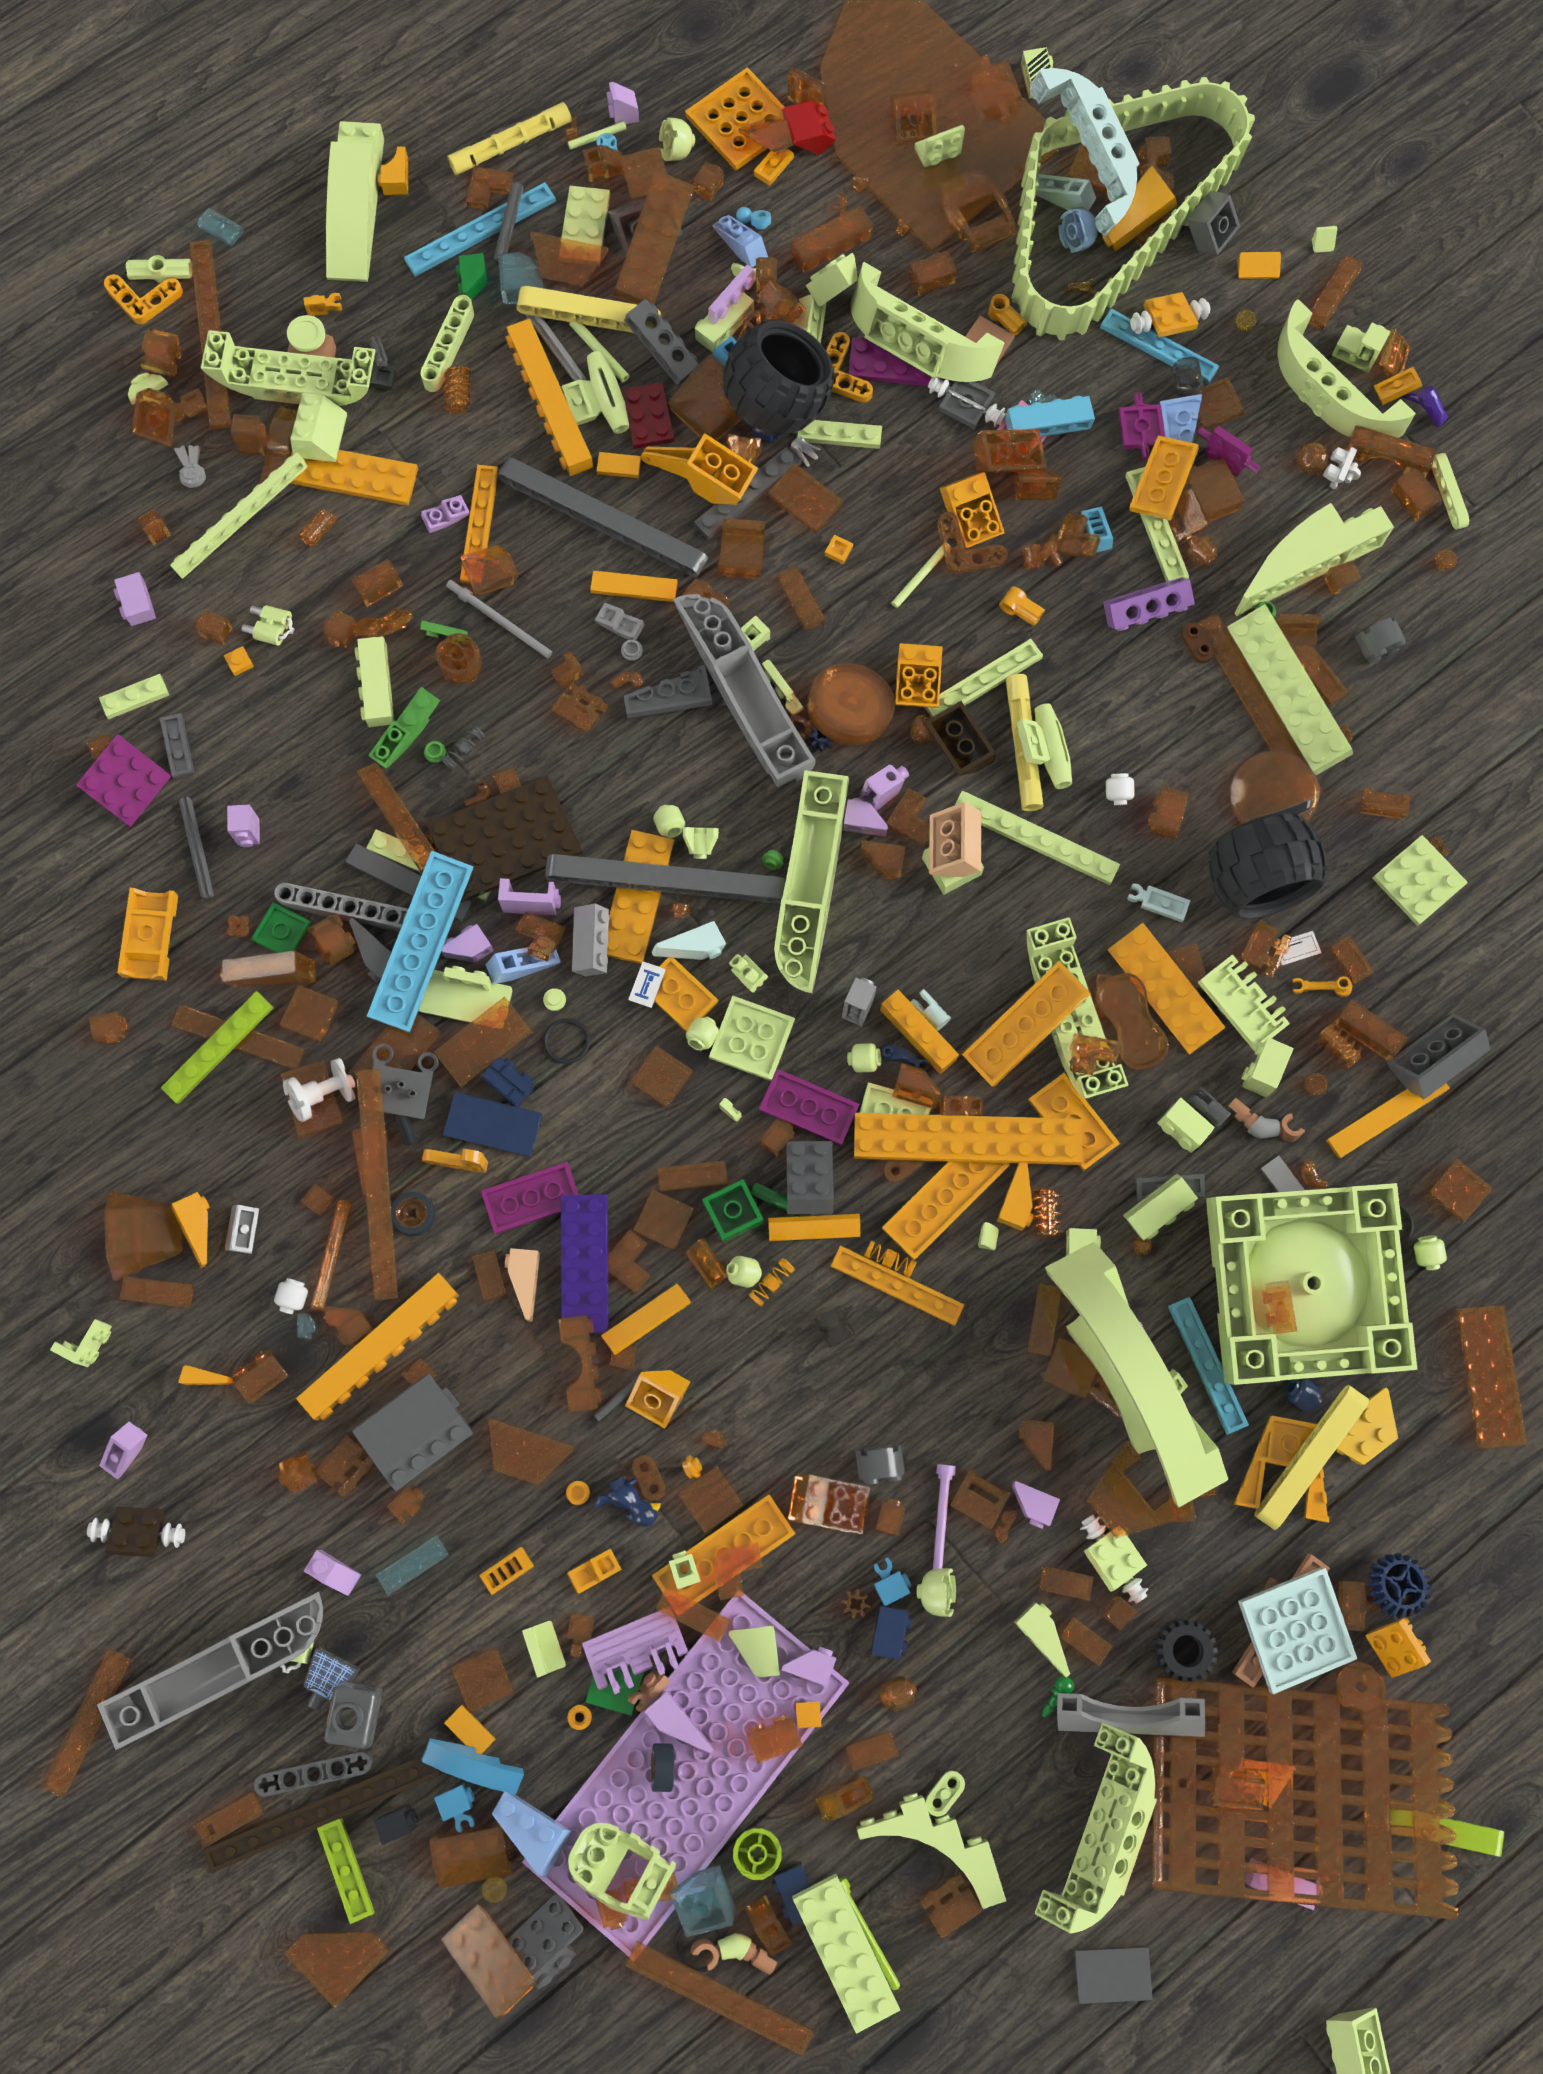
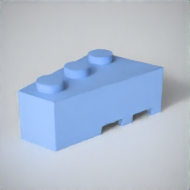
(532, 1832)

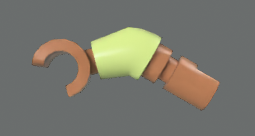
(737, 1947)

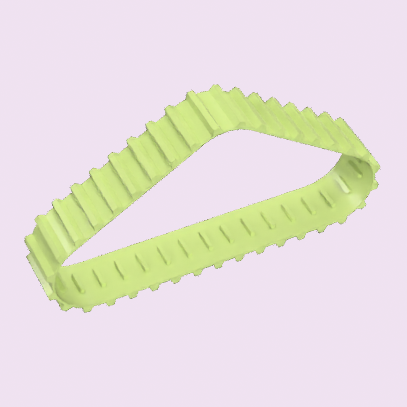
(1189, 99)

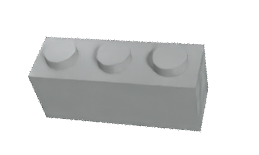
(590, 940)
(859, 1001)

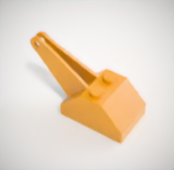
(709, 468)

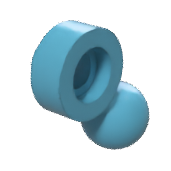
(759, 219)

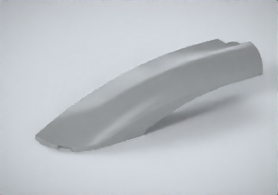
(745, 688)
(212, 1672)

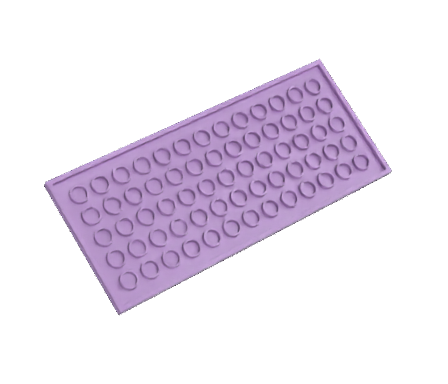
(709, 1789)

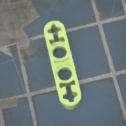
(1450, 491)

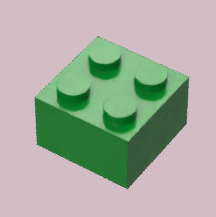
(733, 1211)

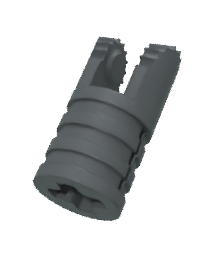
(1209, 1107)

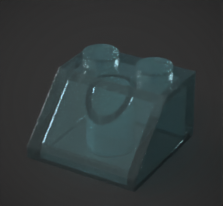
(517, 271)
(704, 1902)

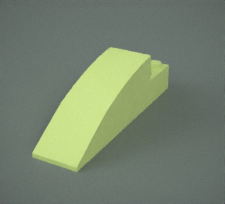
(352, 200)
(1313, 549)

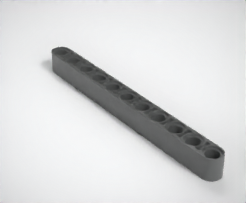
(602, 517)
(664, 878)

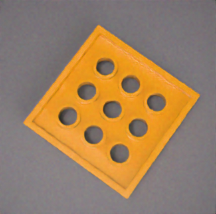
(727, 117)

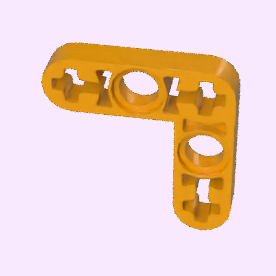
(144, 303)
(841, 376)
(469, 1160)

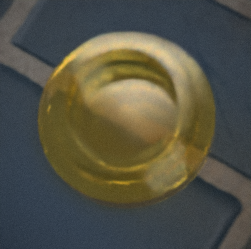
(1245, 320)
(494, 1889)

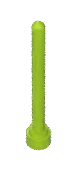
(884, 1965)

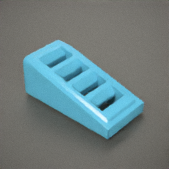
(1106, 537)

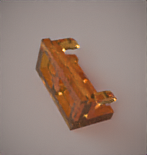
(1385, 804)

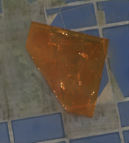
(336, 1960)

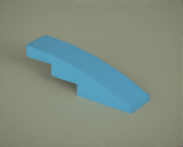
(472, 1767)

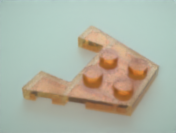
(1122, 1505)

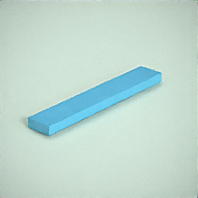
(1151, 343)
(1208, 1365)

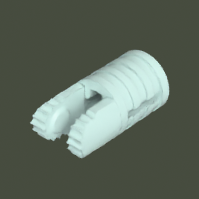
(933, 1013)

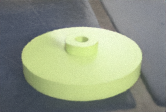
(306, 333)

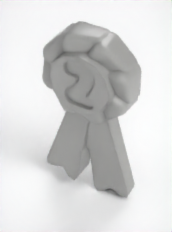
(191, 474)

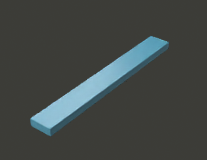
(476, 231)

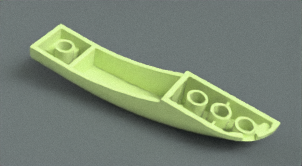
(810, 877)

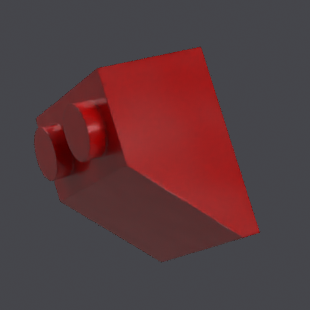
(810, 126)

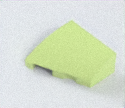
(758, 1649)

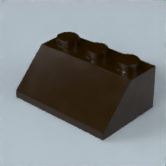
(961, 739)

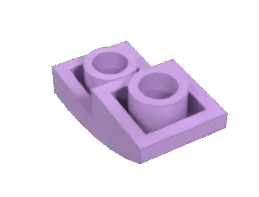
(445, 515)

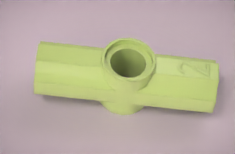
(150, 269)

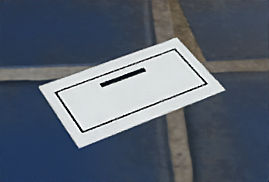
(1301, 947)

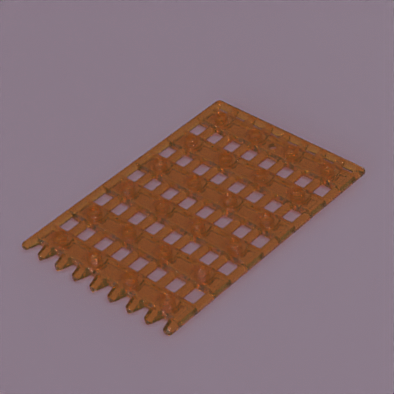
(1328, 1823)

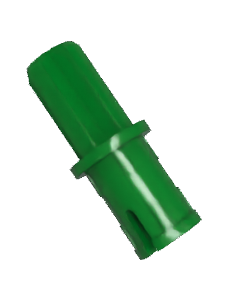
(769, 1196)

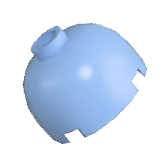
(1077, 229)

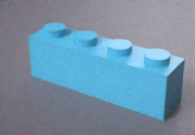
(1052, 417)

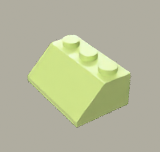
(318, 428)
(1357, 2043)

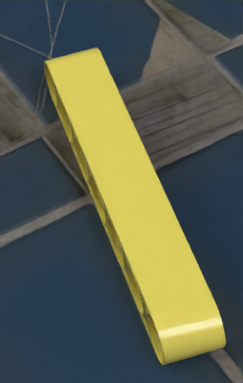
(575, 308)
(1311, 1457)

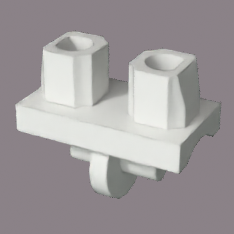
(1338, 474)

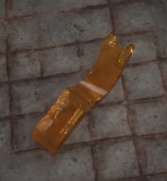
(278, 441)

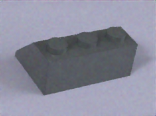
(626, 220)

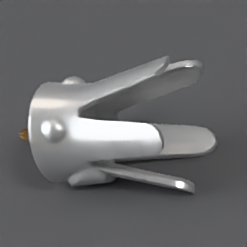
(800, 445)

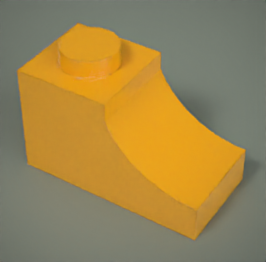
(395, 174)

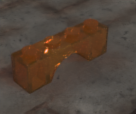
(1380, 445)
(576, 1332)

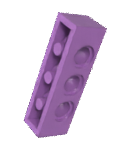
(1181, 598)

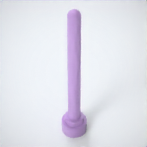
(945, 1474)

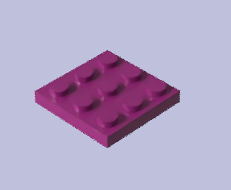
(123, 780)

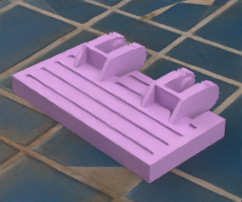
(633, 1647)

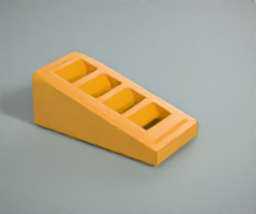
(196, 1376)
(522, 1558)

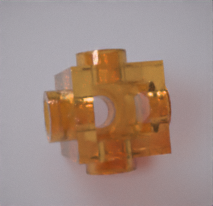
(297, 1473)

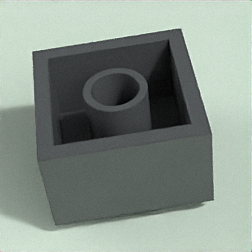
(1213, 223)

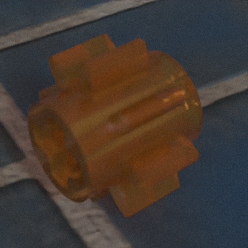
(848, 1602)

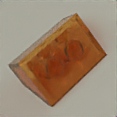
(1009, 450)
(470, 1856)

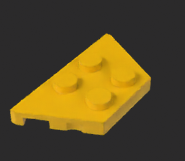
(1371, 1431)

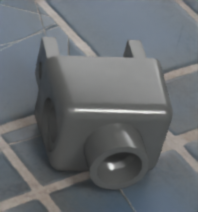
(366, 1702)

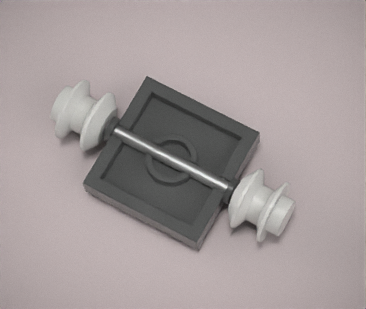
(967, 402)

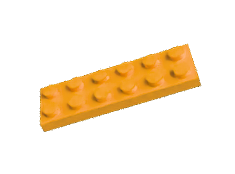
(361, 477)
(633, 909)
(1167, 989)
(1026, 1024)
(940, 1203)
(758, 1524)

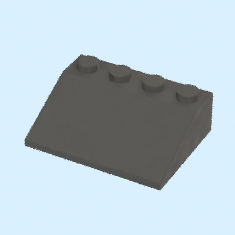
(412, 1431)

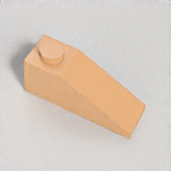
(523, 1273)

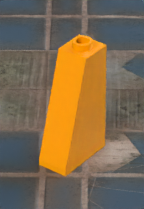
(1149, 204)

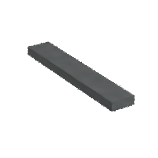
(391, 874)

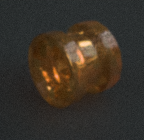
(1031, 555)

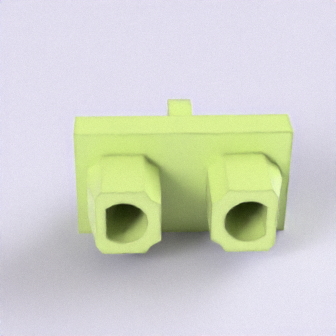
(748, 972)

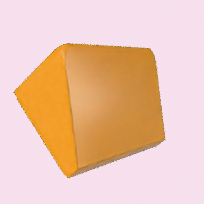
(1259, 265)

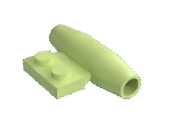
(599, 395)
(1045, 743)

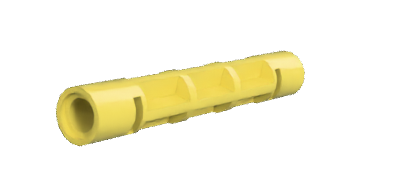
(499, 143)
(1027, 772)

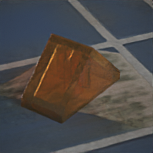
(153, 527)

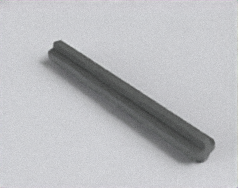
(196, 848)

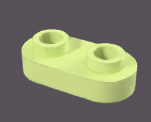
(945, 1793)

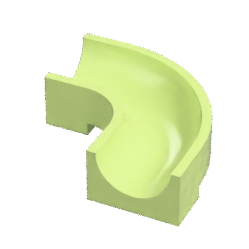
(1136, 1374)

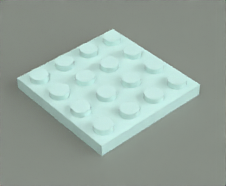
(1297, 1630)

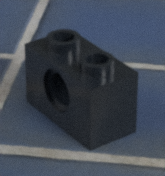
(396, 1824)

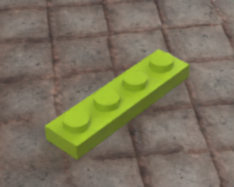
(346, 1870)

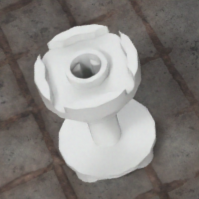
(312, 1093)

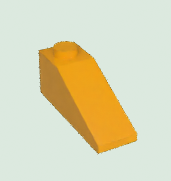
(1018, 1200)
(193, 1220)

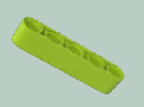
(1468, 1835)

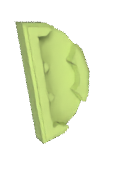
(144, 381)

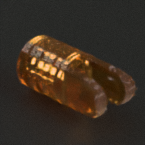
(317, 527)

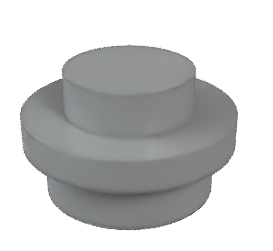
(631, 650)

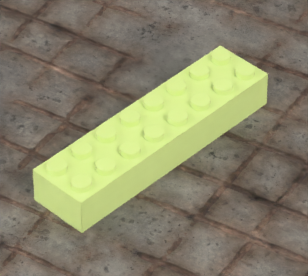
(1290, 690)

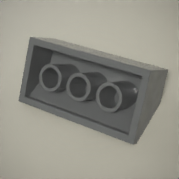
(1439, 1055)

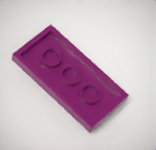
(877, 364)
(809, 1107)
(528, 1197)

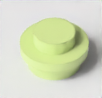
(554, 999)

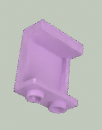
(528, 902)

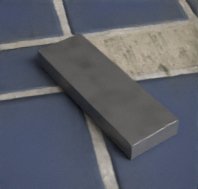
(177, 746)

